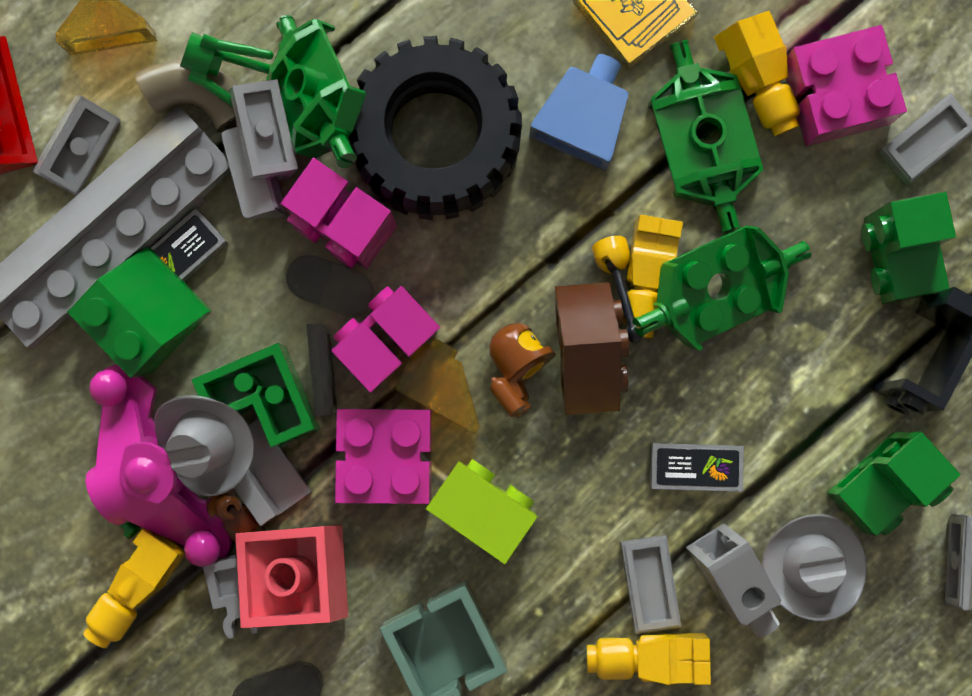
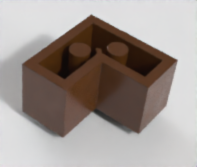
(591, 348)

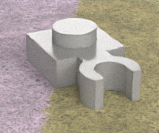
(224, 591)

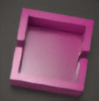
(847, 85)
(348, 222)
(364, 351)
(383, 456)

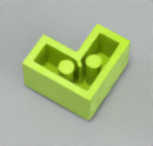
(483, 511)

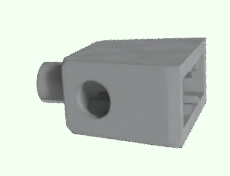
(737, 579)

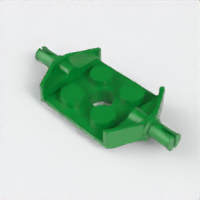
(315, 91)
(701, 170)
(752, 283)

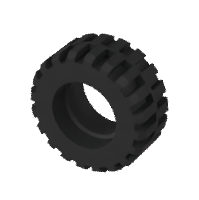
(436, 70)

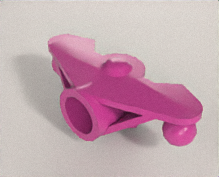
(135, 474)

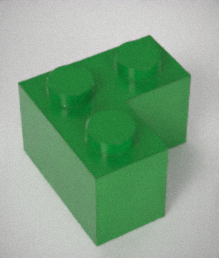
(907, 246)
(268, 385)
(891, 478)

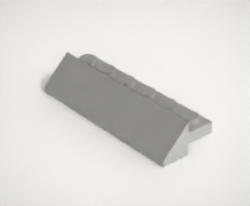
(108, 223)

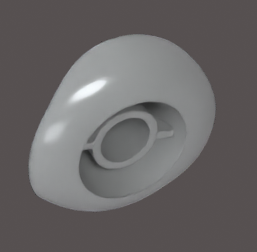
(205, 443)
(816, 567)

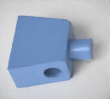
(584, 113)

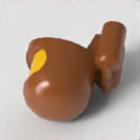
(518, 358)

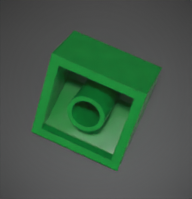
(139, 313)

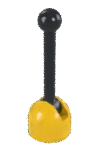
(612, 257)

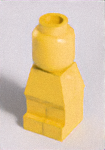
(760, 63)
(653, 243)
(132, 586)
(654, 658)

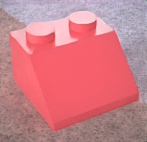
(291, 576)

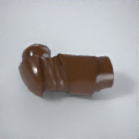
(233, 514)

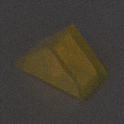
(102, 26)

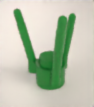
(205, 56)

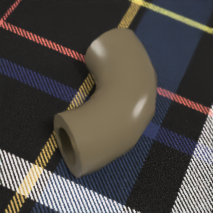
(168, 86)

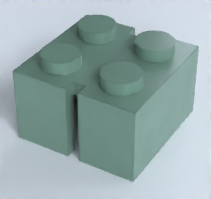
(444, 644)

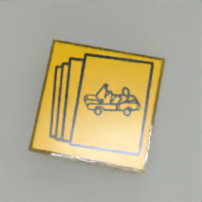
(636, 26)

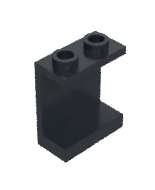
(952, 312)

